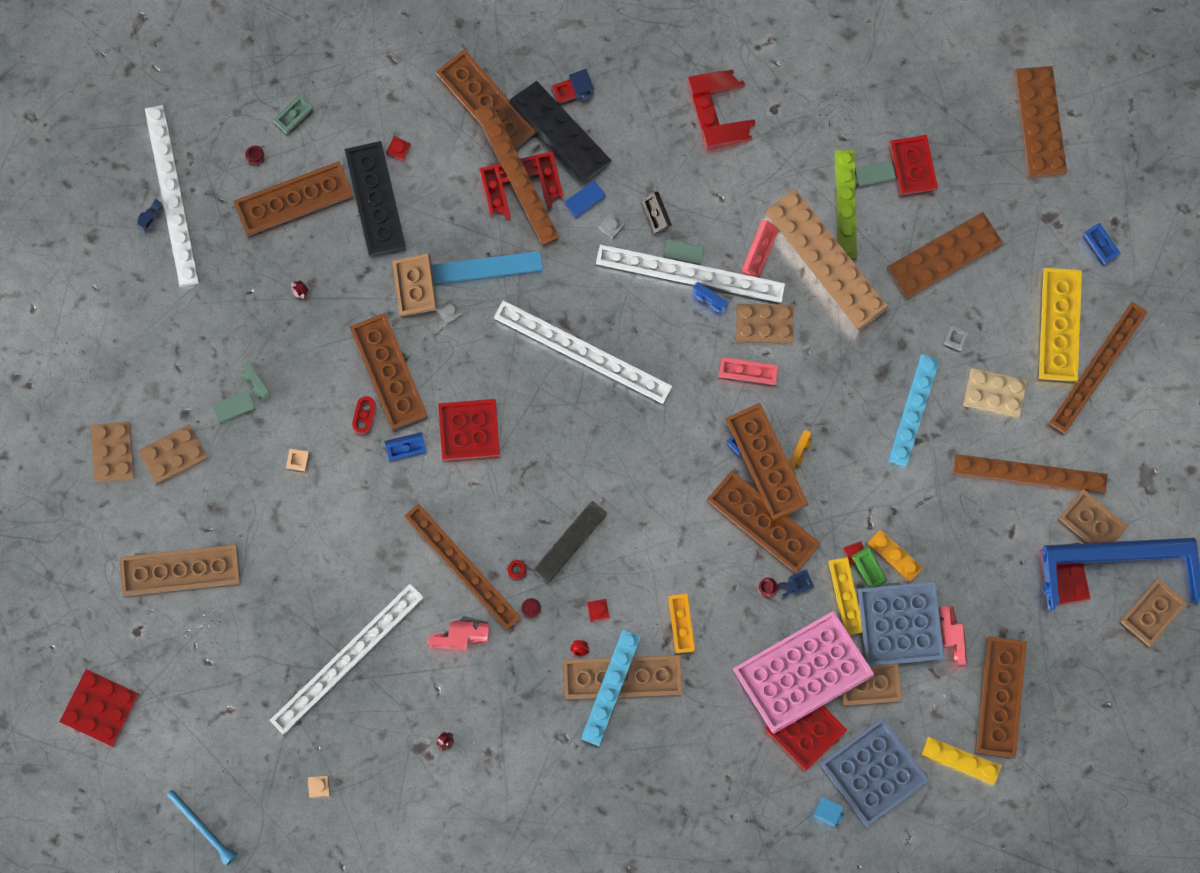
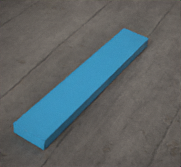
(487, 267)

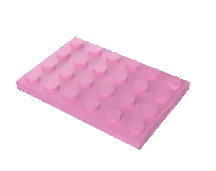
(803, 672)

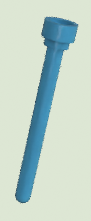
(226, 854)

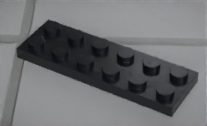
(560, 131)
(375, 198)

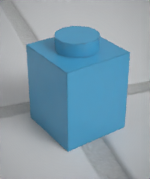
(829, 812)

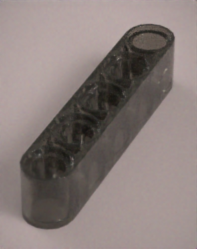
(570, 542)

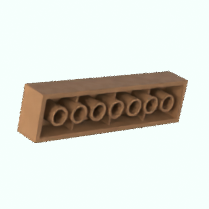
(827, 259)

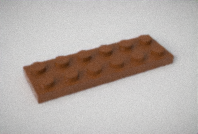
(477, 89)
(1040, 121)
(293, 198)
(944, 255)
(388, 372)
(766, 462)
(748, 511)
(1001, 697)

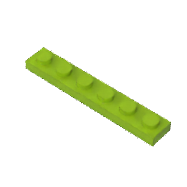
(846, 201)

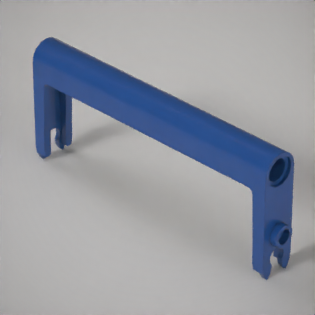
(1119, 551)

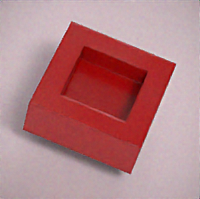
(563, 91)
(398, 148)
(851, 550)
(598, 610)

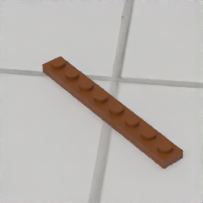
(516, 173)
(1098, 367)
(1030, 474)
(462, 567)

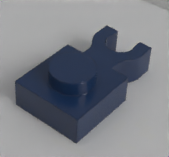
(146, 219)
(798, 583)

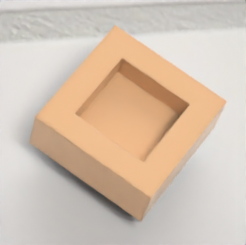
(297, 460)
(318, 786)

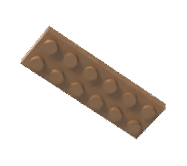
(179, 570)
(644, 677)

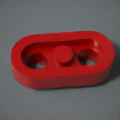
(364, 416)

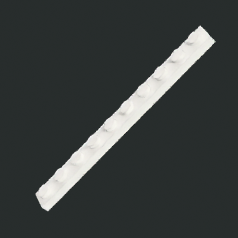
(171, 196)
(690, 273)
(583, 352)
(346, 659)

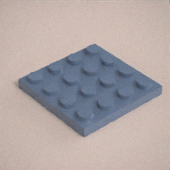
(900, 623)
(874, 772)

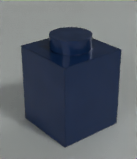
(582, 85)

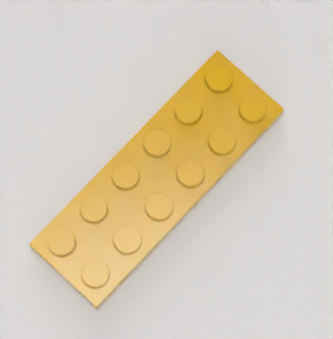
(1060, 324)

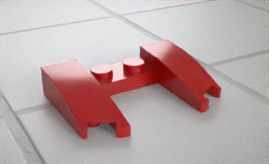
(713, 133)
(539, 164)

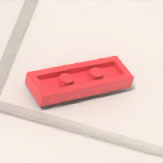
(760, 249)
(748, 371)

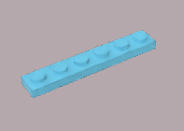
(913, 410)
(610, 687)

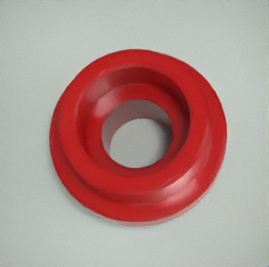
(517, 563)
(579, 648)

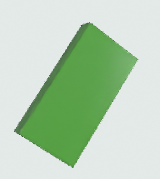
(869, 567)

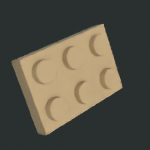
(995, 393)

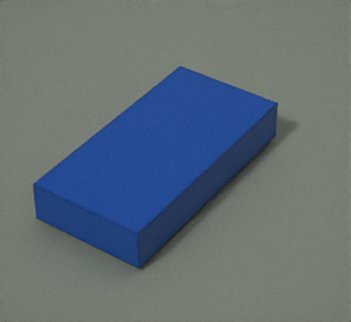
(585, 199)

